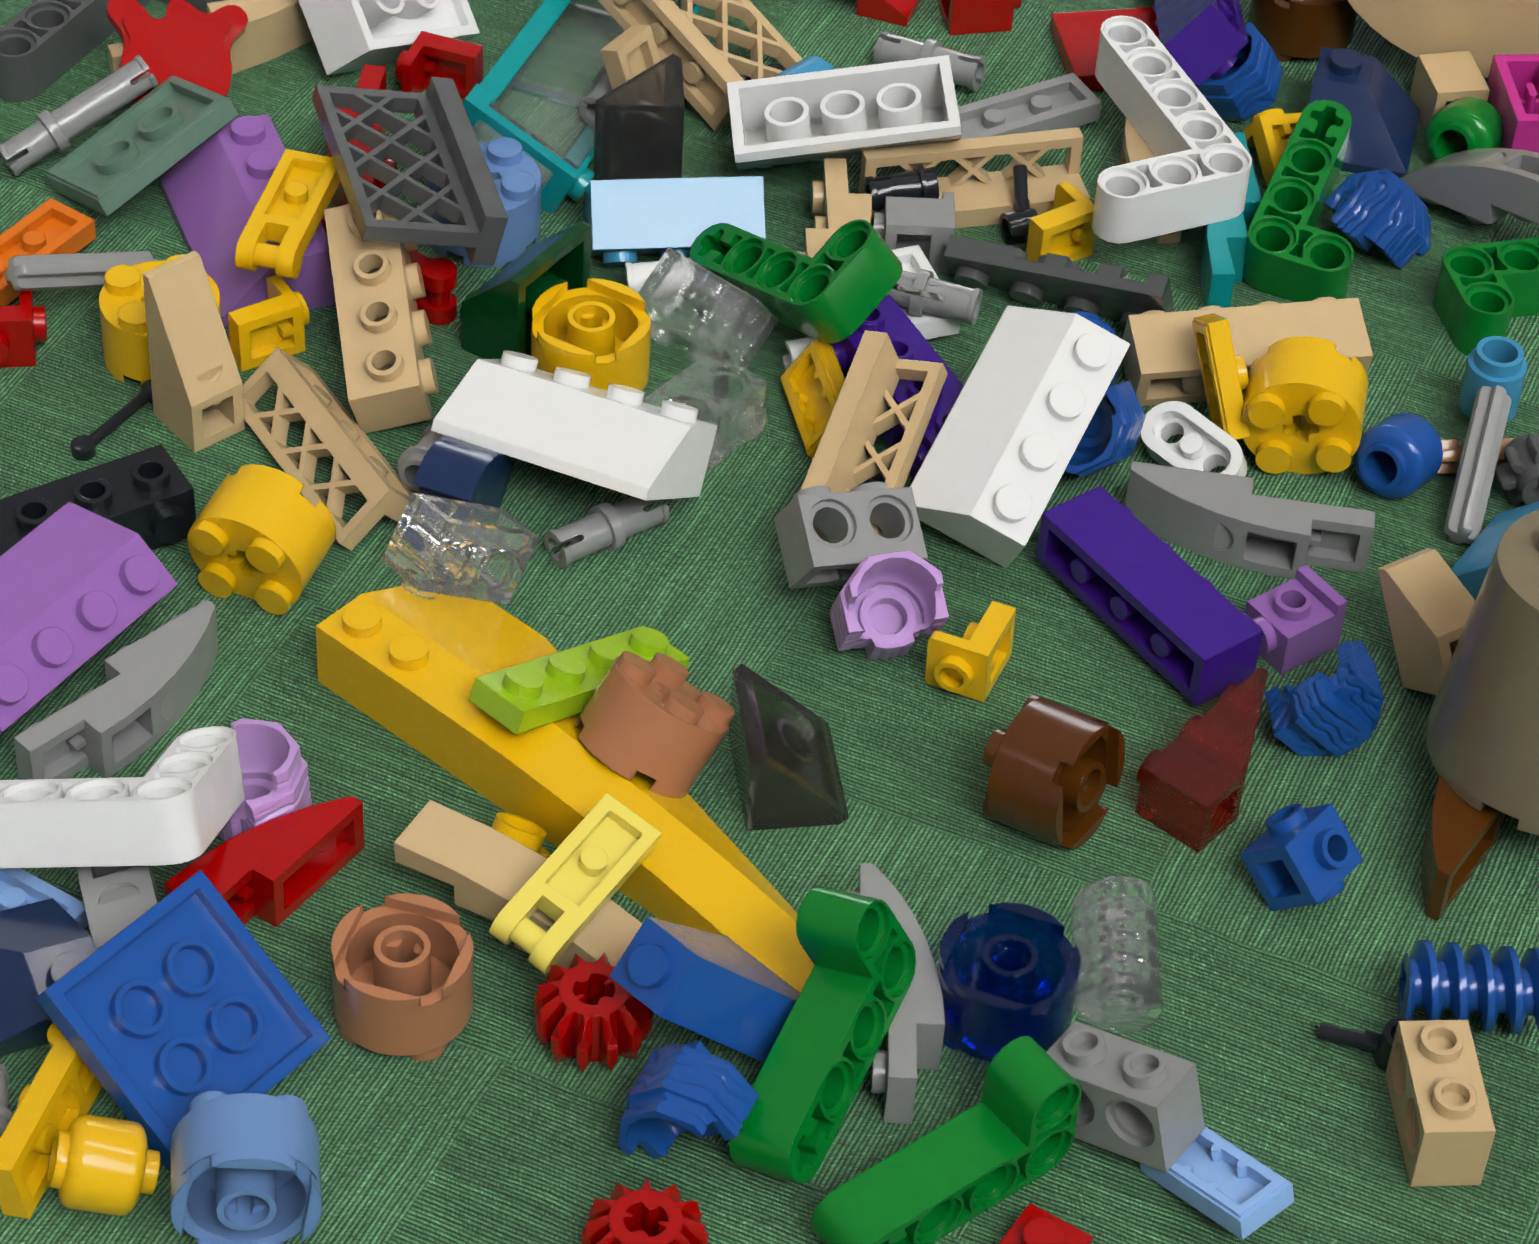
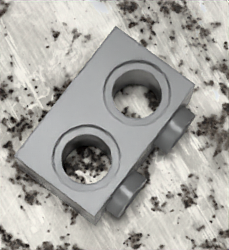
(848, 527)
(1131, 1096)

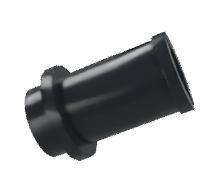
(917, 183)

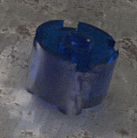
(1006, 979)

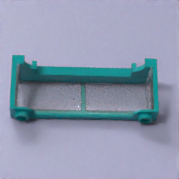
(538, 92)

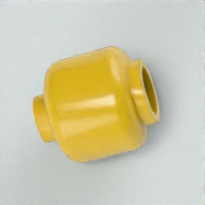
(102, 1165)

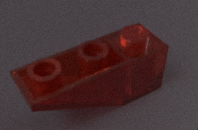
(1200, 777)

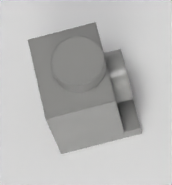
(918, 222)

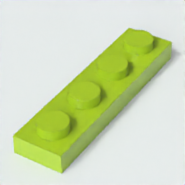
(563, 681)

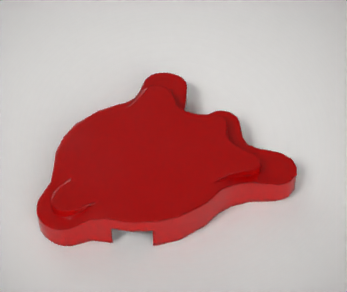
(180, 43)

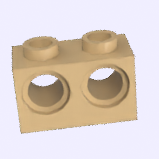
(1439, 1103)

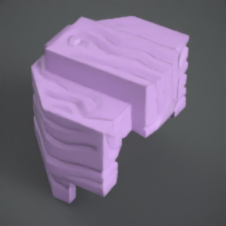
(889, 605)
(272, 775)

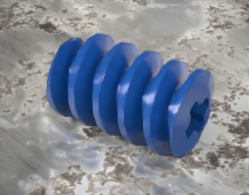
(1470, 984)

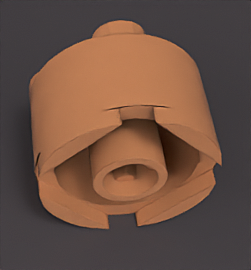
(653, 723)
(402, 976)

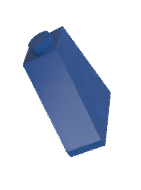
(706, 985)

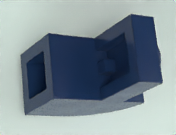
(464, 472)

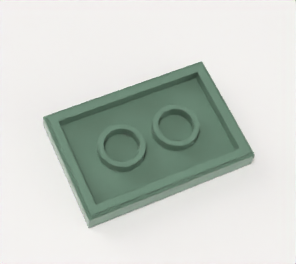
(140, 144)

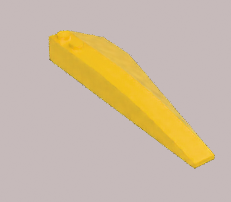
(413, 673)

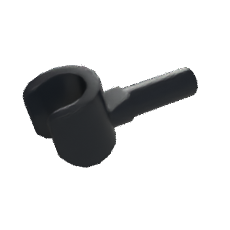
(1015, 224)
(1377, 1044)

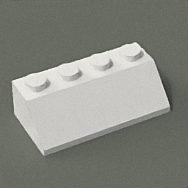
(842, 112)
(580, 428)
(1015, 429)

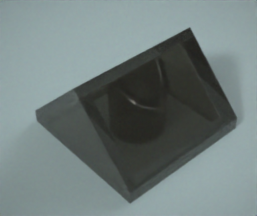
(642, 125)
(782, 758)

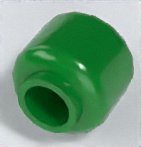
(1463, 126)

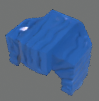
(1249, 84)
(1383, 213)
(1110, 433)
(1329, 713)
(682, 1092)

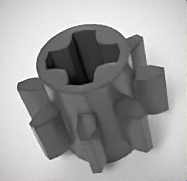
(1521, 471)

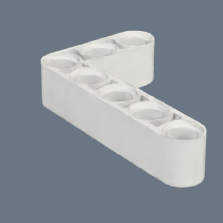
(1198, 162)
(126, 820)

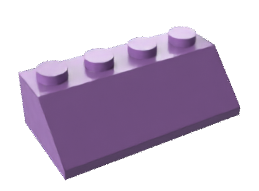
(213, 199)
(66, 598)

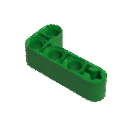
(1283, 245)
(1485, 288)
(813, 295)
(830, 1035)
(967, 1162)

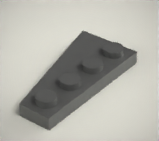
(1056, 280)

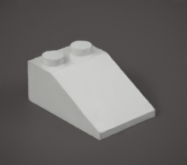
(379, 30)

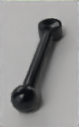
(84, 446)

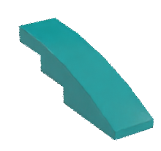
(1225, 247)

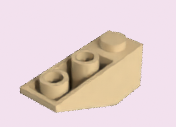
(190, 357)

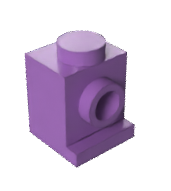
(1298, 620)

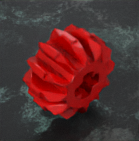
(589, 1015)
(644, 1218)

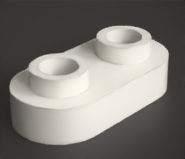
(1202, 442)

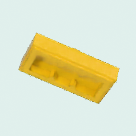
(1222, 373)
(812, 390)

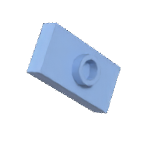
(1225, 1184)

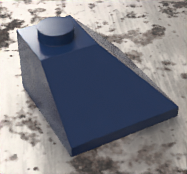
(1380, 110)
(35, 950)

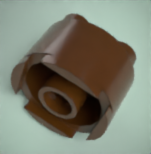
(1303, 26)
(1052, 772)

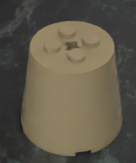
(1487, 705)

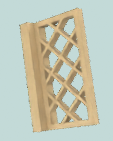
(704, 67)

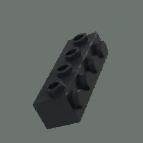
(134, 491)

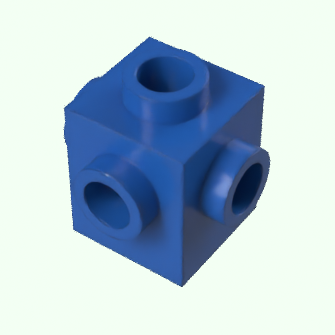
(1301, 856)

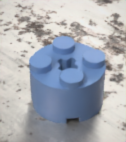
(519, 188)
(245, 1169)

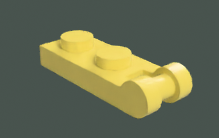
(576, 881)

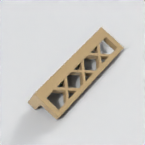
(981, 194)
(863, 415)
(340, 438)

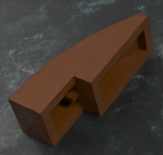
(1453, 847)

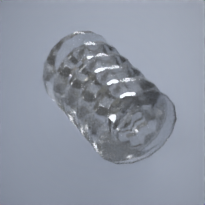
(1119, 954)

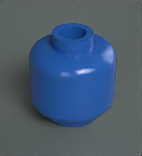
(1398, 456)

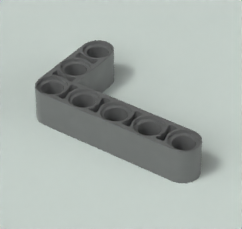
(50, 40)

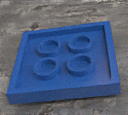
(182, 1011)

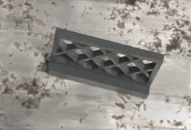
(452, 163)

